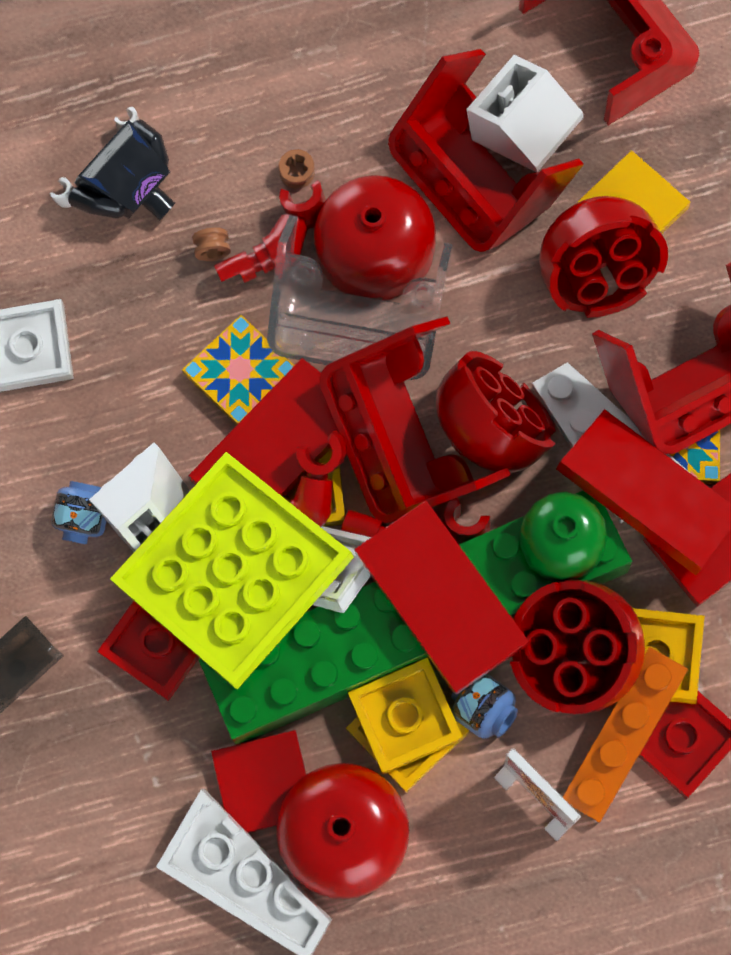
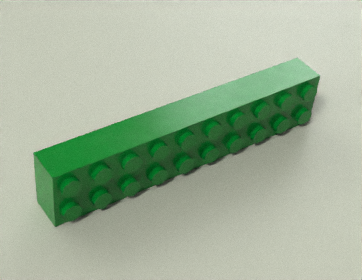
(340, 651)

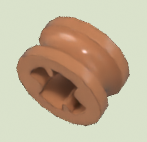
(292, 157)
(211, 244)

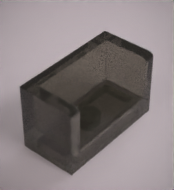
(23, 659)

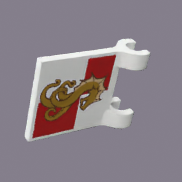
(519, 769)

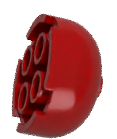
(599, 235)
(374, 237)
(480, 417)
(580, 648)
(348, 863)

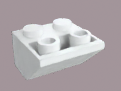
(523, 114)
(140, 496)

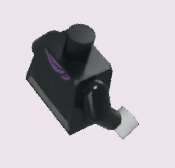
(122, 174)

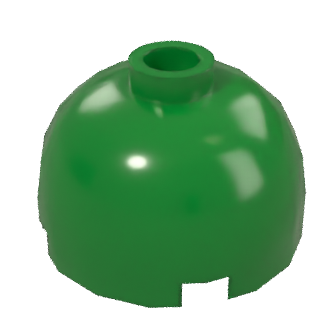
(563, 536)

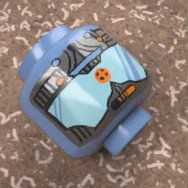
(77, 514)
(485, 707)

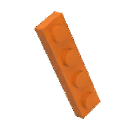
(624, 736)

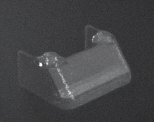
(334, 324)

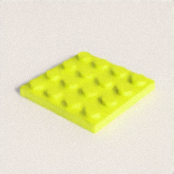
(232, 569)

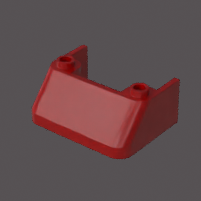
(660, 52)
(460, 174)
(680, 403)
(384, 430)

